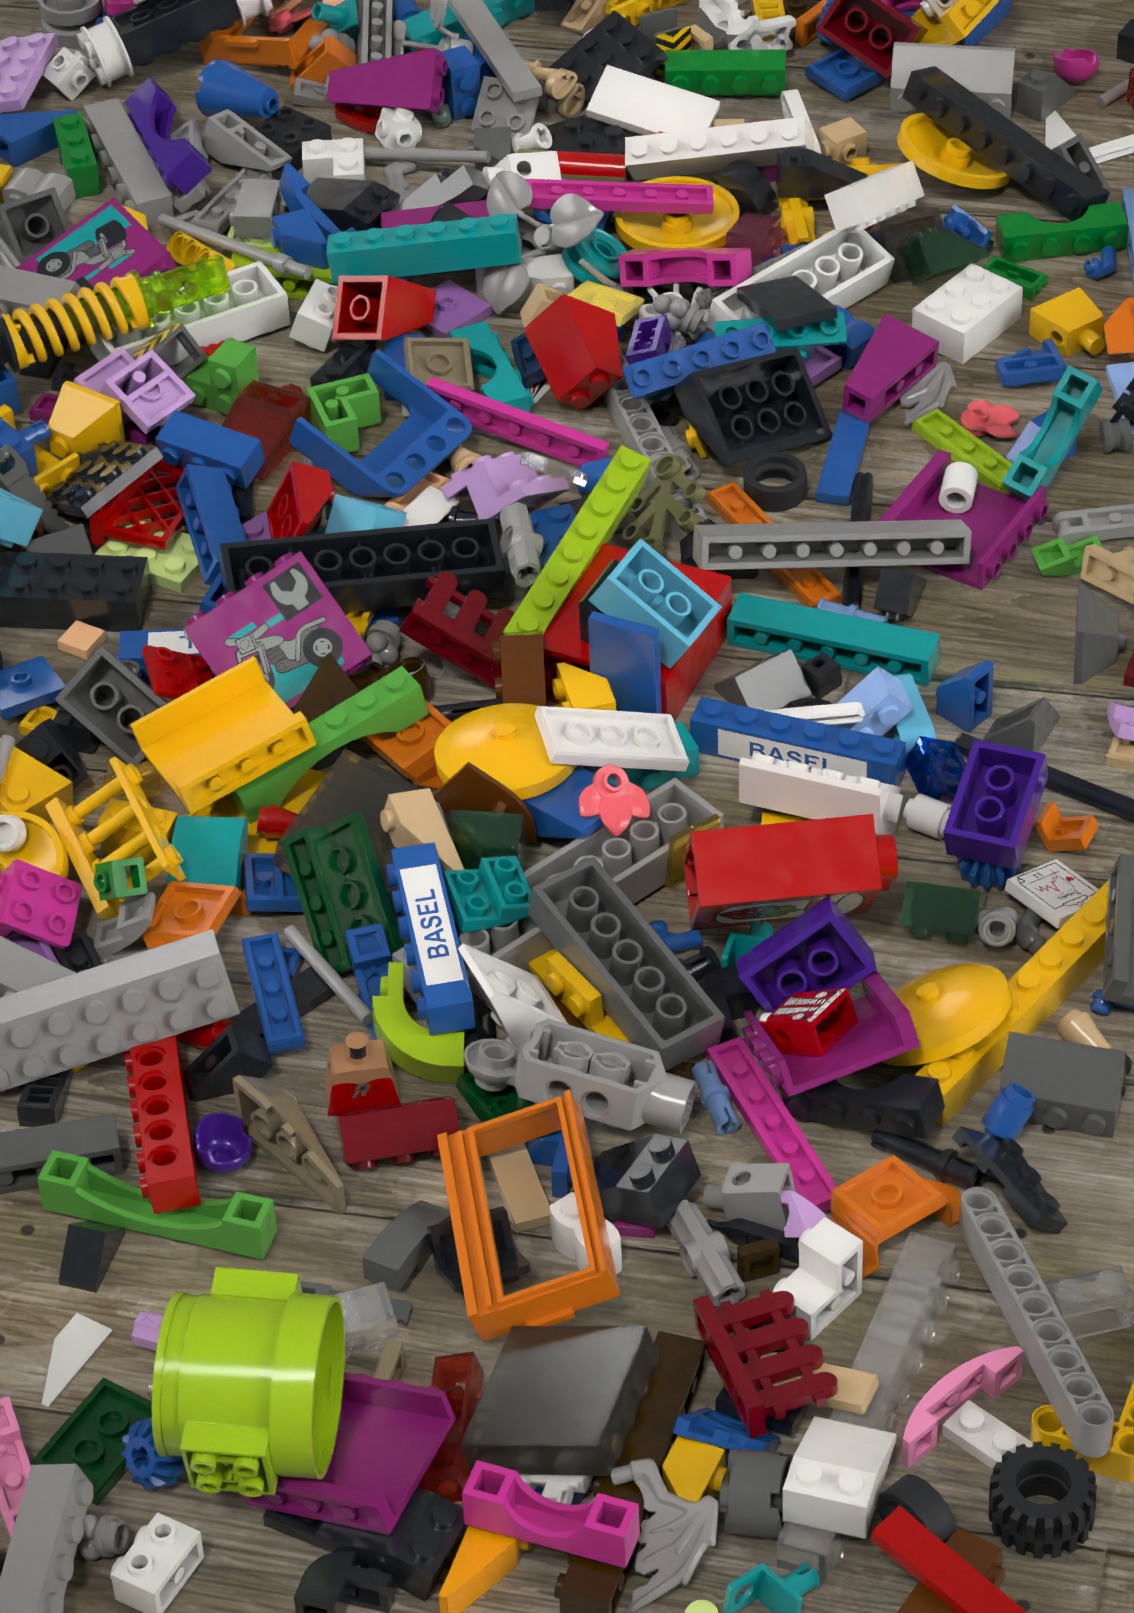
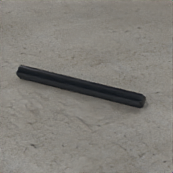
(859, 512)
(1073, 786)

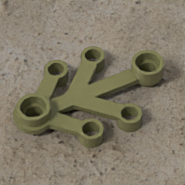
(668, 471)

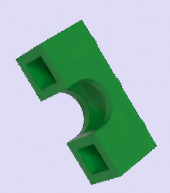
(77, 154)

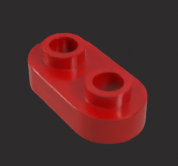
(360, 118)

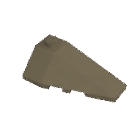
(285, 1135)

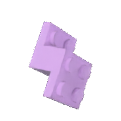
(144, 387)
(501, 484)

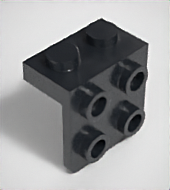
(444, 1251)

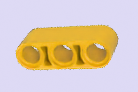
(189, 250)

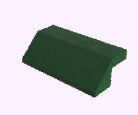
(340, 886)

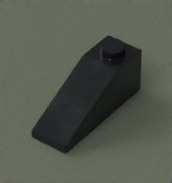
(811, 174)

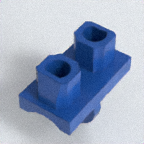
(967, 227)

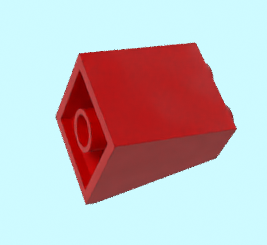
(380, 308)
(576, 349)

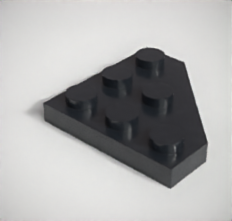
(587, 135)

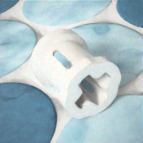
(535, 139)

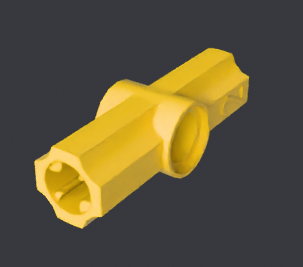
(797, 220)

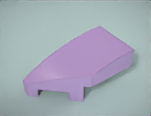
(1121, 720)
(801, 1214)

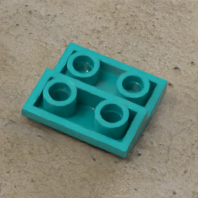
(211, 849)
(488, 895)

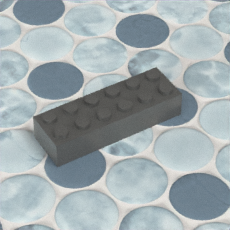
(626, 962)

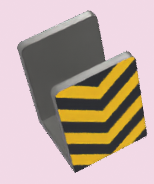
(663, 31)
(179, 331)

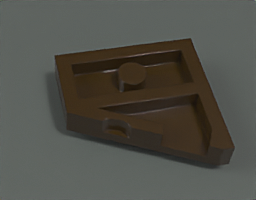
(325, 690)

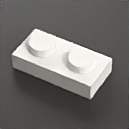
(982, 1434)

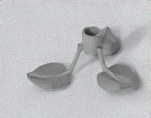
(436, 12)
(571, 220)

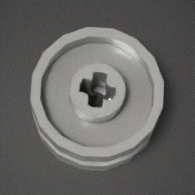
(67, 17)

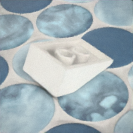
(513, 995)
(837, 1476)

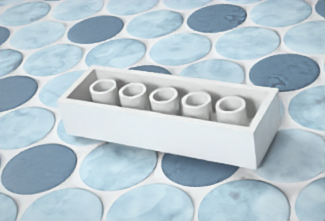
(835, 265)
(247, 310)

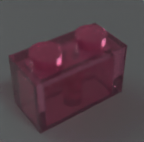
(757, 232)

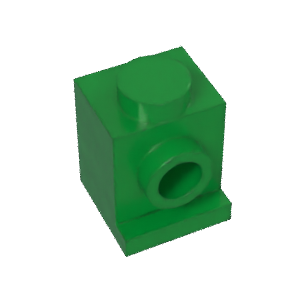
(112, 881)

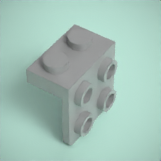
(498, 110)

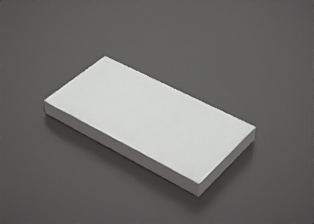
(648, 104)
(611, 738)

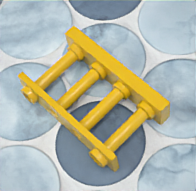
(82, 844)

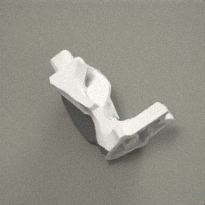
(732, 32)

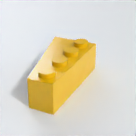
(32, 785)

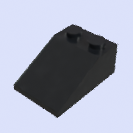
(352, 202)
(646, 1179)
(414, 1549)

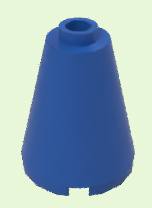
(232, 88)

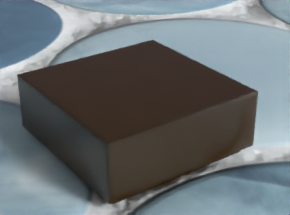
(758, 1259)

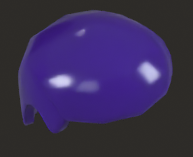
(221, 1143)

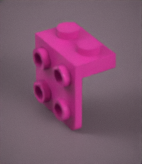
(38, 904)

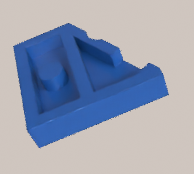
(1031, 367)
(268, 886)
(722, 1431)

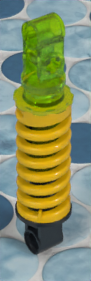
(106, 308)

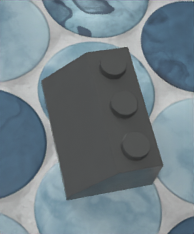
(108, 699)
(1072, 1082)

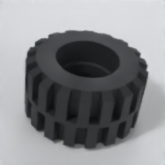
(1042, 1526)

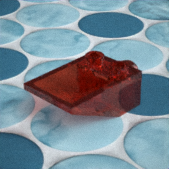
(270, 416)

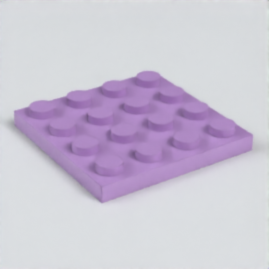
(22, 67)

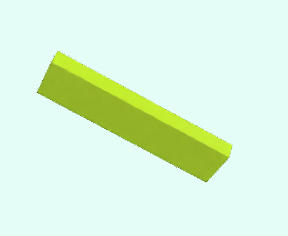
(964, 447)

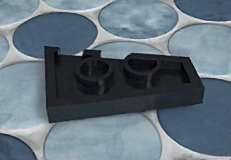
(1021, 1182)

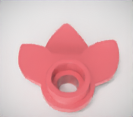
(283, 19)
(985, 418)
(613, 804)

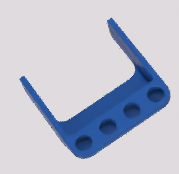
(406, 454)

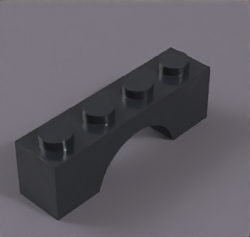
(901, 1107)

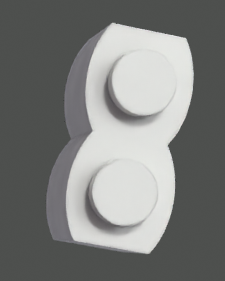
(568, 1235)

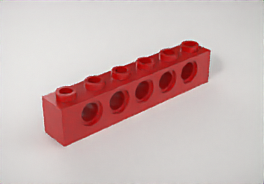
(163, 1125)

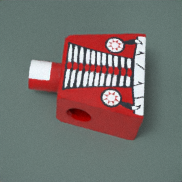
(810, 1022)

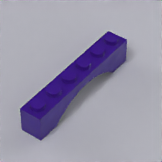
(177, 159)

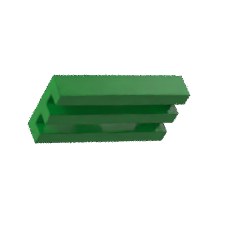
(1029, 279)

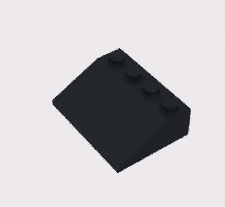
(754, 406)

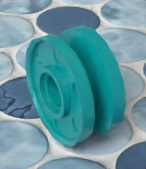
(600, 251)

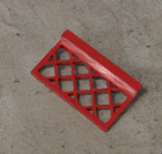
(117, 511)

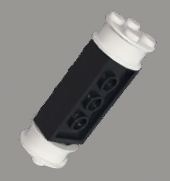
(158, 29)

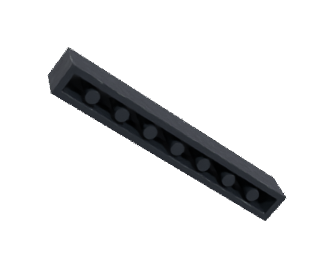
(1003, 143)

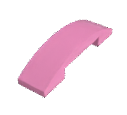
(988, 1372)
(13, 1465)

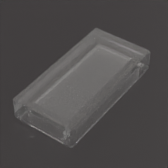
(553, 468)

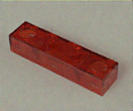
(449, 1467)

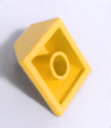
(83, 420)

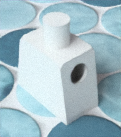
(528, 165)

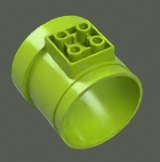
(249, 1381)

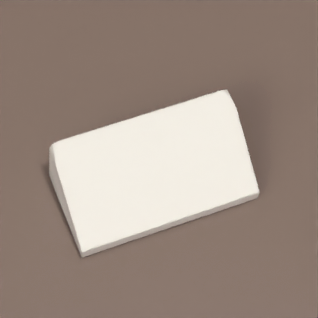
(428, 508)

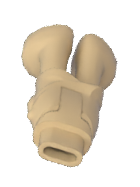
(560, 85)

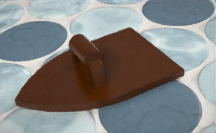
(477, 791)

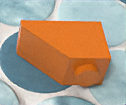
(324, 58)

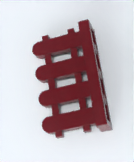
(455, 637)
(744, 1378)

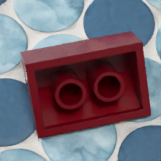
(869, 30)
(395, 1130)

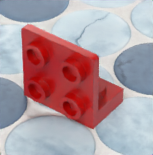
(174, 672)

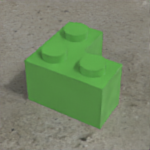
(223, 375)
(344, 407)

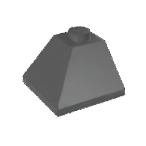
(32, 222)
(1095, 635)

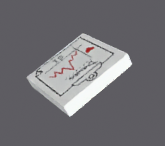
(1051, 891)

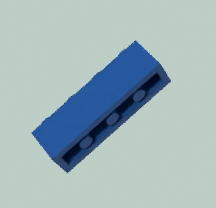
(209, 515)

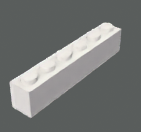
(714, 147)
(874, 198)

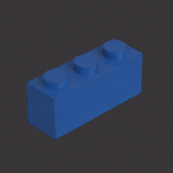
(203, 443)

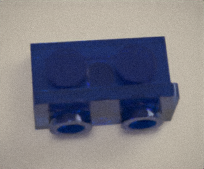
(935, 767)

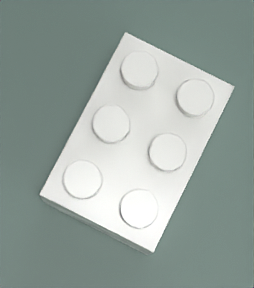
(968, 312)

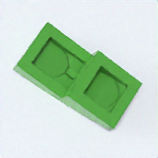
(1061, 560)

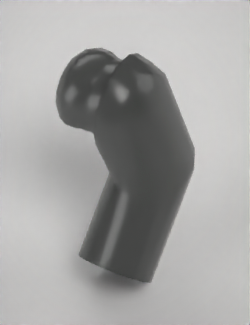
(1027, 933)

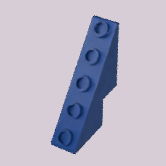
(27, 135)
(659, 374)

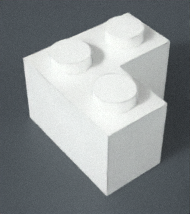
(334, 159)
(826, 1275)

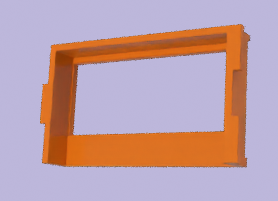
(262, 51)
(473, 1232)

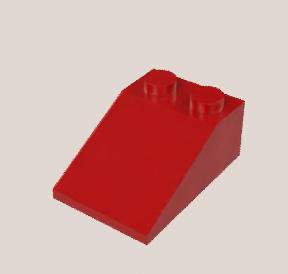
(300, 501)

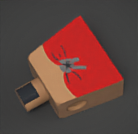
(359, 1075)

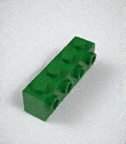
(727, 71)

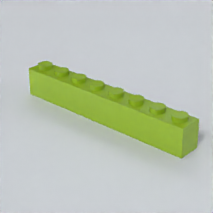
(582, 541)

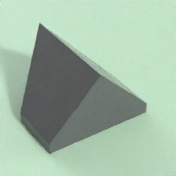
(68, 541)
(1025, 727)

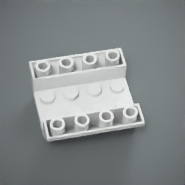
(818, 794)

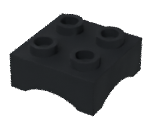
(291, 128)

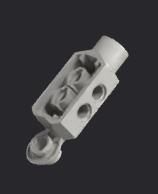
(606, 1075)

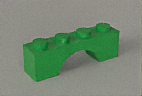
(1027, 238)

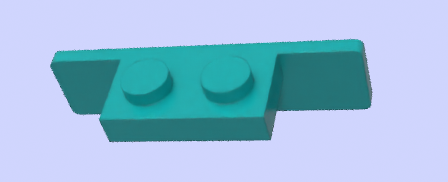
(804, 337)

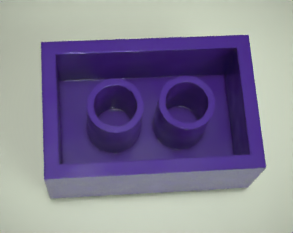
(995, 804)
(806, 955)

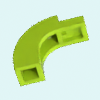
(409, 1044)

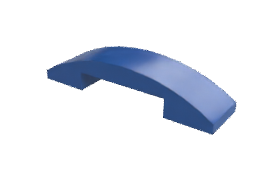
(294, 192)
(369, 961)

